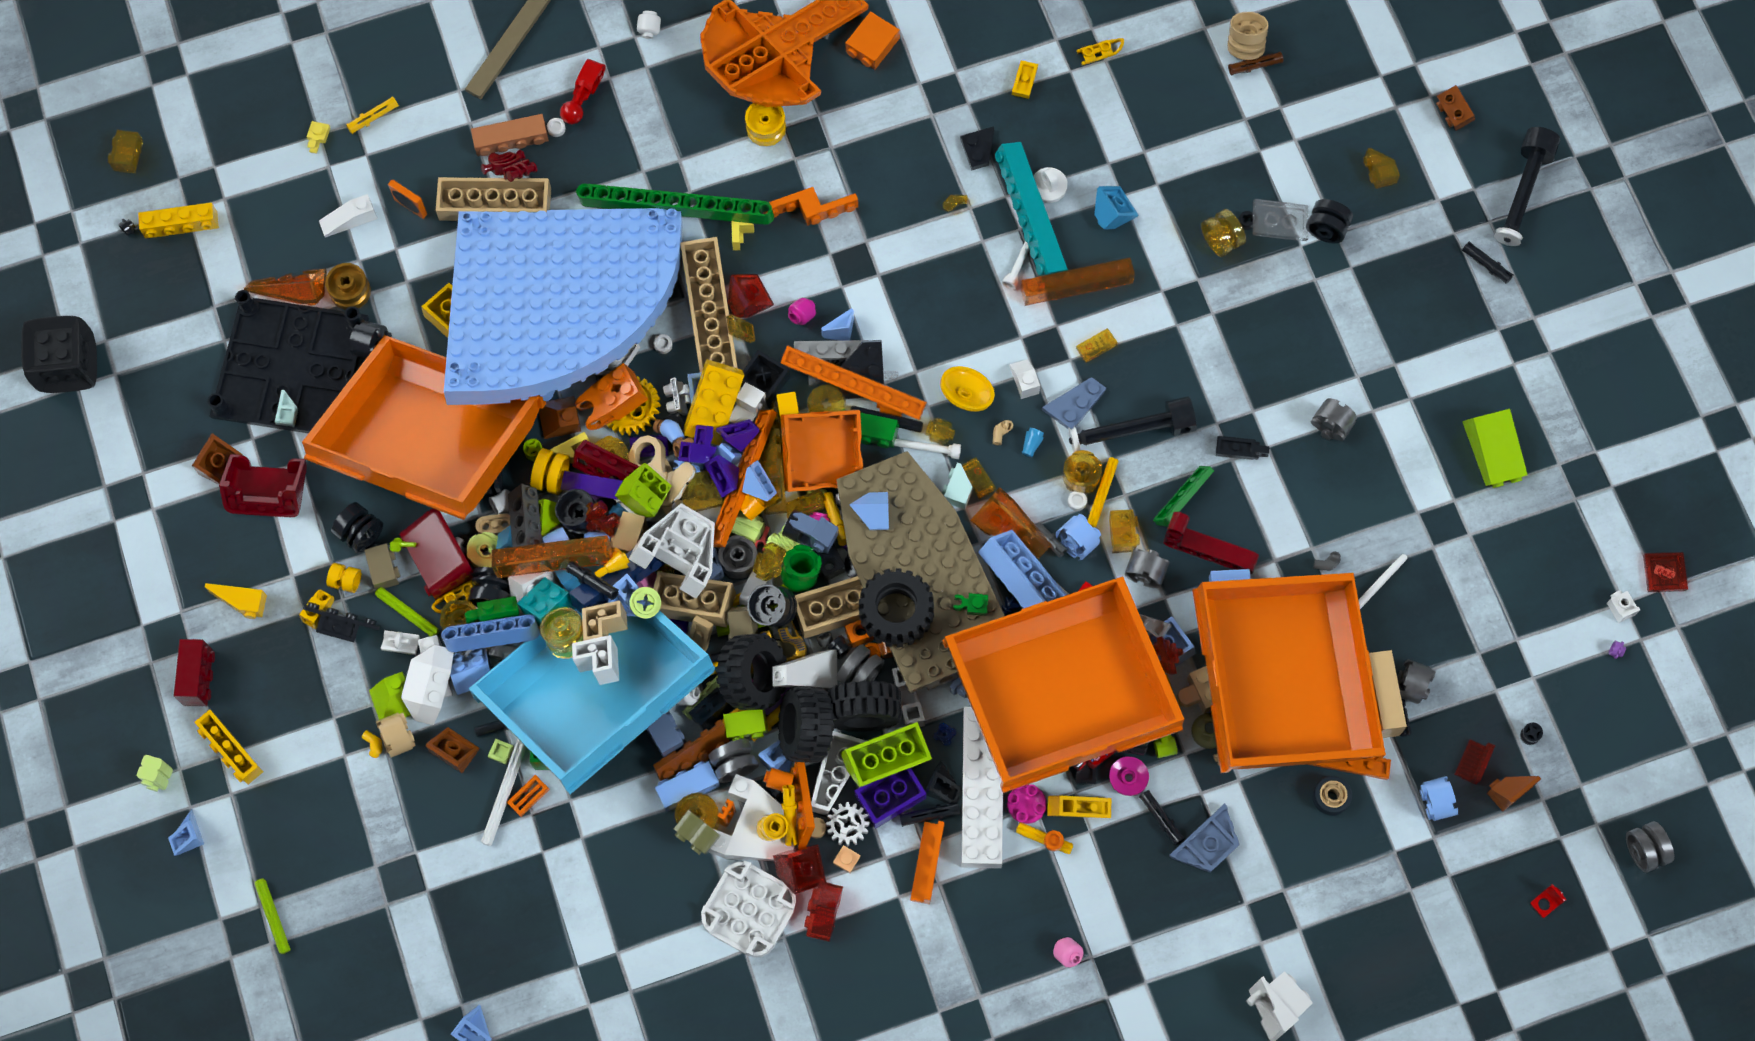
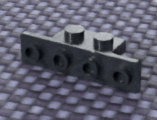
(339, 625)

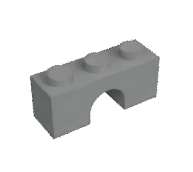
(911, 707)

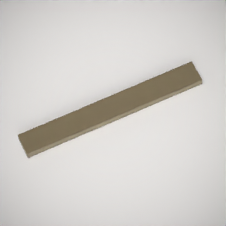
(506, 47)

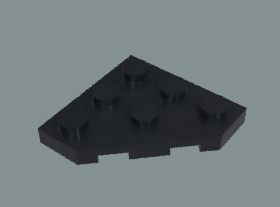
(866, 361)

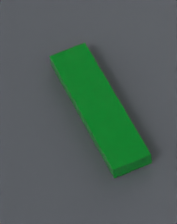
(1183, 495)

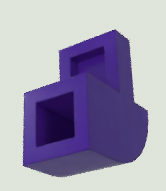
(701, 449)

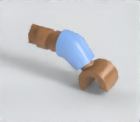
(673, 432)

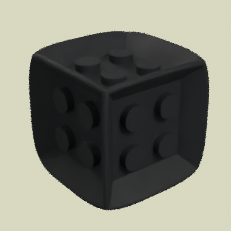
(59, 354)

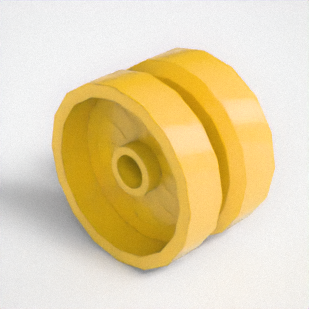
(765, 124)
(549, 471)

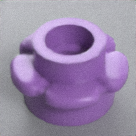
(1617, 649)

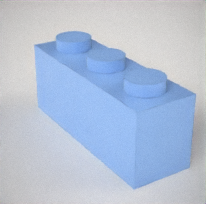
(697, 780)

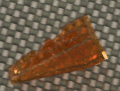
(300, 289)
(1003, 514)

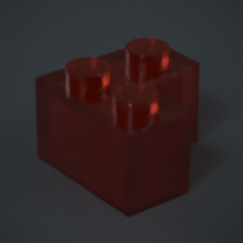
(823, 910)

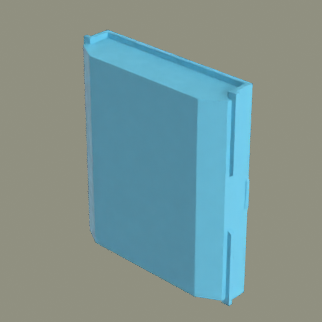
(574, 719)

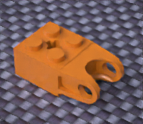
(612, 397)

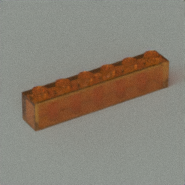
(1077, 281)
(551, 556)

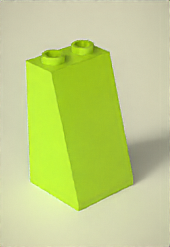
(1496, 448)

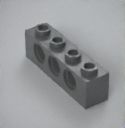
(524, 516)

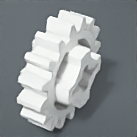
(840, 820)

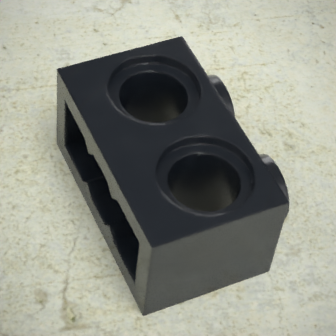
(831, 558)

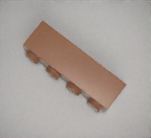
(509, 135)

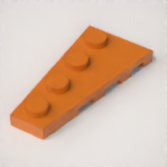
(804, 814)

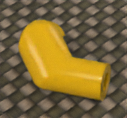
(375, 744)

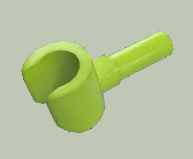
(397, 543)

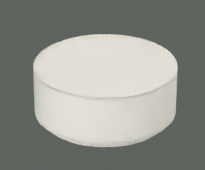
(556, 127)
(663, 344)
(1077, 501)

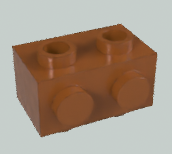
(1455, 108)

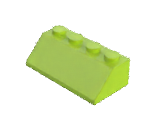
(886, 755)

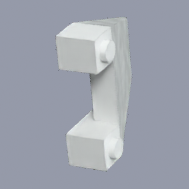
(683, 542)
(745, 842)

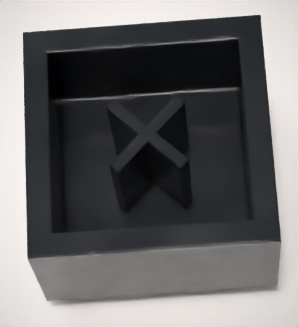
(766, 375)

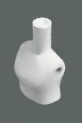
(500, 502)

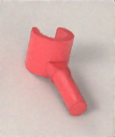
(763, 538)

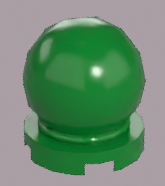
(800, 569)

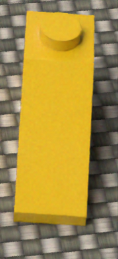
(244, 600)
(1079, 807)

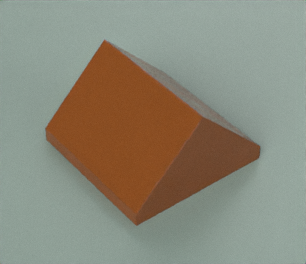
(213, 459)
(452, 749)

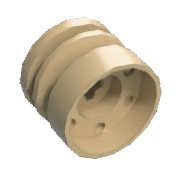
(1247, 35)

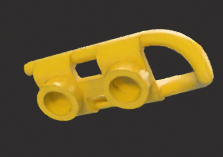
(1103, 47)
(453, 596)

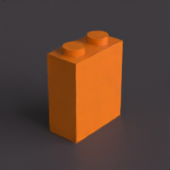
(872, 40)

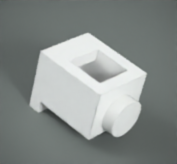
(1620, 611)

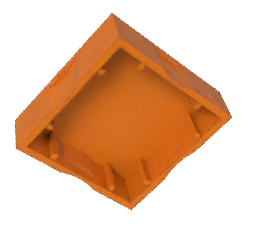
(820, 448)

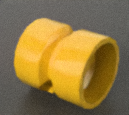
(340, 577)
(772, 827)

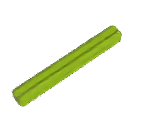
(406, 611)
(272, 916)

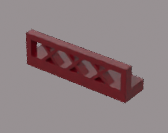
(603, 459)

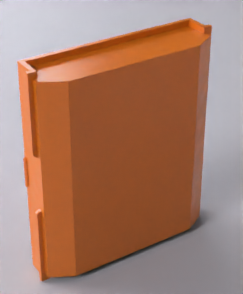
(403, 436)
(1288, 671)
(1064, 683)

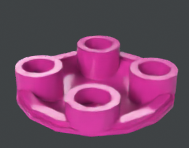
(1026, 804)

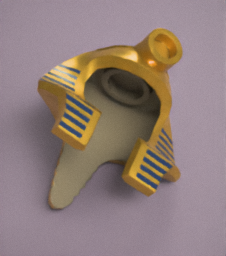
(792, 645)

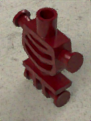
(510, 165)

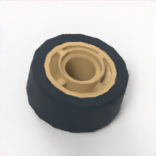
(1340, 788)

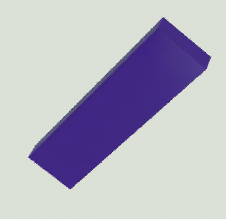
(592, 484)

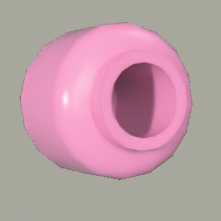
(1068, 952)

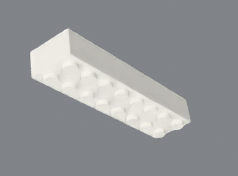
(980, 800)

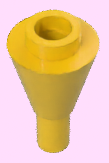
(616, 563)

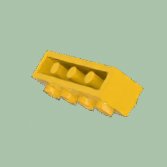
(178, 220)
(232, 751)

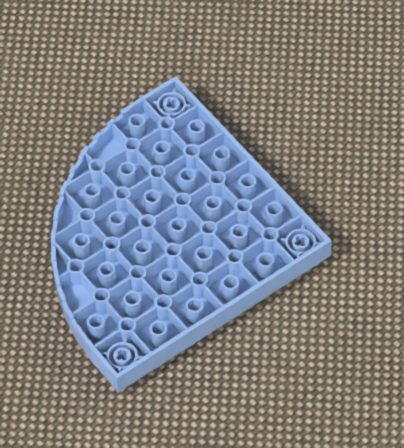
(553, 296)

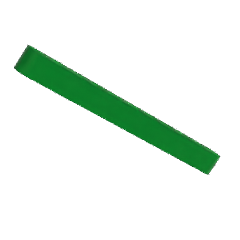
(683, 201)

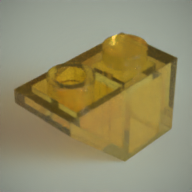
(1381, 167)

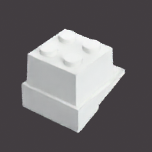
(1278, 1003)

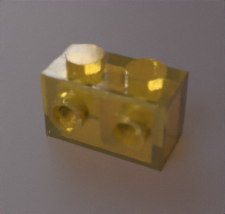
(125, 151)
(1122, 531)

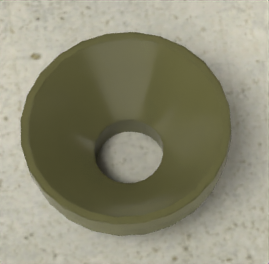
(1199, 733)

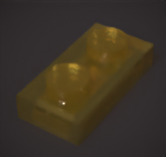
(806, 504)

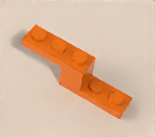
(811, 208)

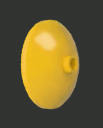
(967, 388)

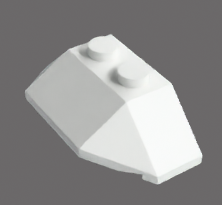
(427, 683)

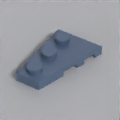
(1075, 404)

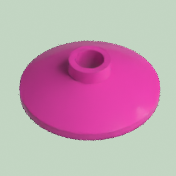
(1132, 767)

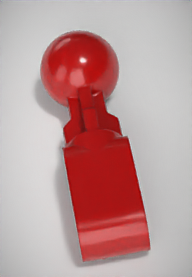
(585, 84)

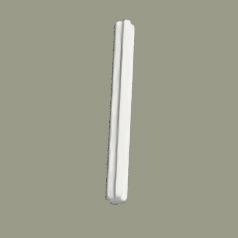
(504, 793)

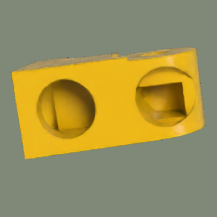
(324, 600)

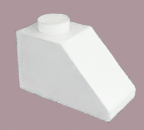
(1025, 378)

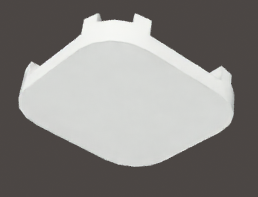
(748, 909)

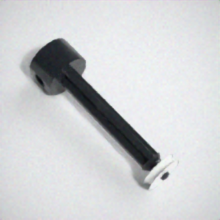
(1539, 148)
(1178, 416)

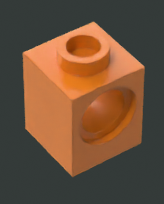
(854, 639)

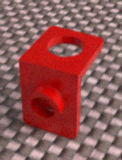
(1554, 897)

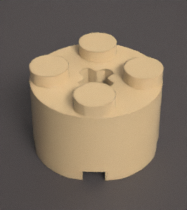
(394, 734)

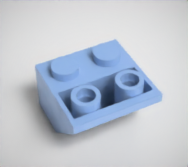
(469, 669)

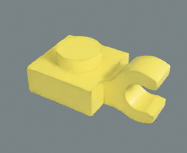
(317, 134)

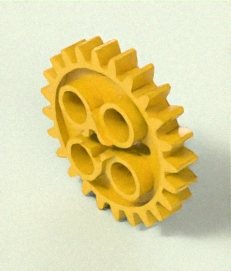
(630, 422)

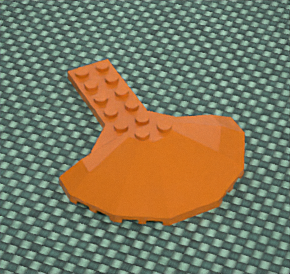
(769, 55)

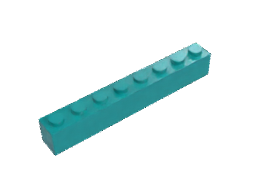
(1030, 209)

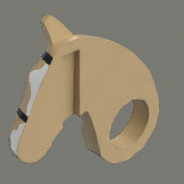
(678, 478)

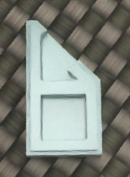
(286, 411)

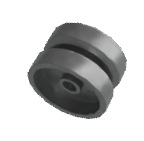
(860, 667)
(733, 759)
(1650, 846)

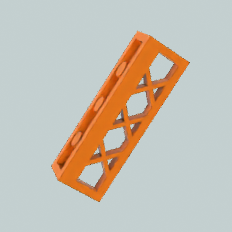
(927, 862)

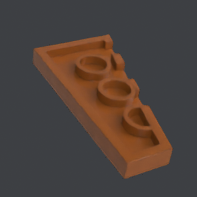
(692, 752)

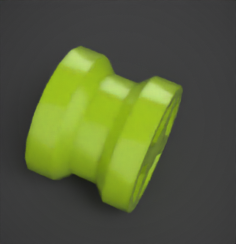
(530, 446)

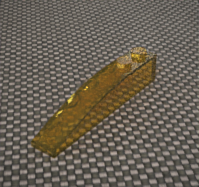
(773, 466)

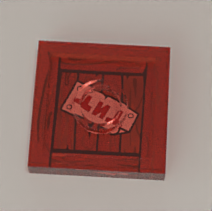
(1665, 572)

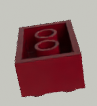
(194, 672)

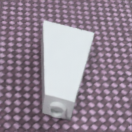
(811, 671)

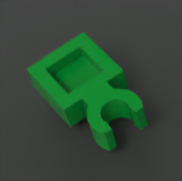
(975, 604)

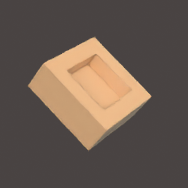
(846, 859)

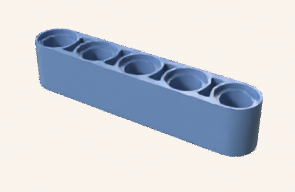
(490, 633)

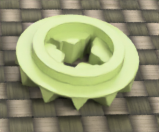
(652, 597)

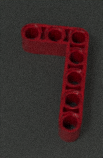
(1207, 547)

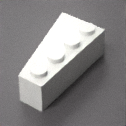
(832, 774)

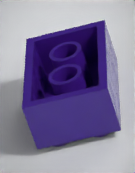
(890, 796)

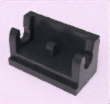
(710, 710)

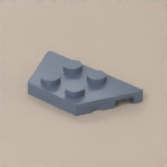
(1209, 843)

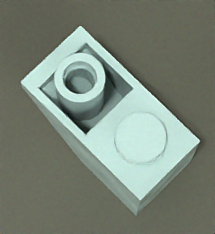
(959, 487)

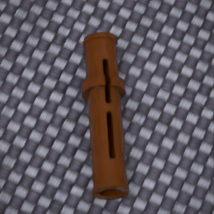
(1236, 67)

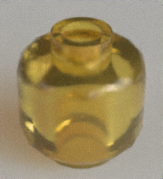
(940, 431)

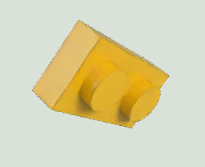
(1024, 79)

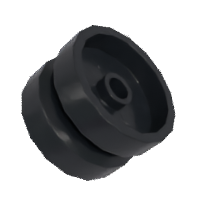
(1329, 221)

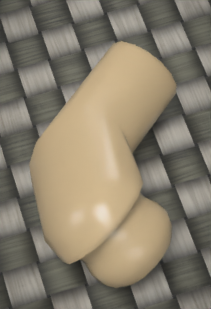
(1000, 430)

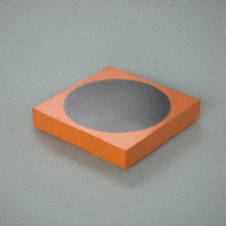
(407, 199)

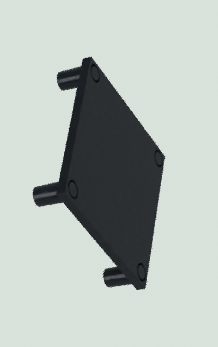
(284, 349)

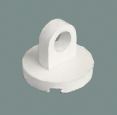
(1051, 184)

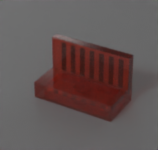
(1474, 761)

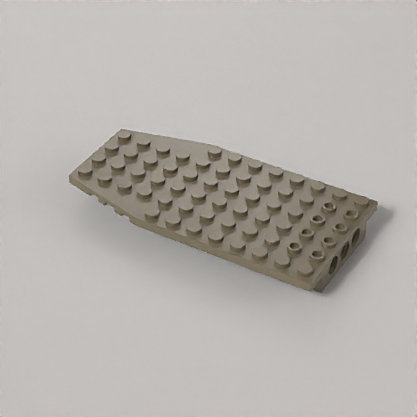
(930, 543)

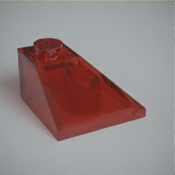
(747, 295)
(800, 868)

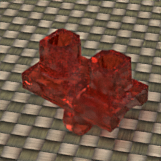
(598, 520)
(1169, 654)

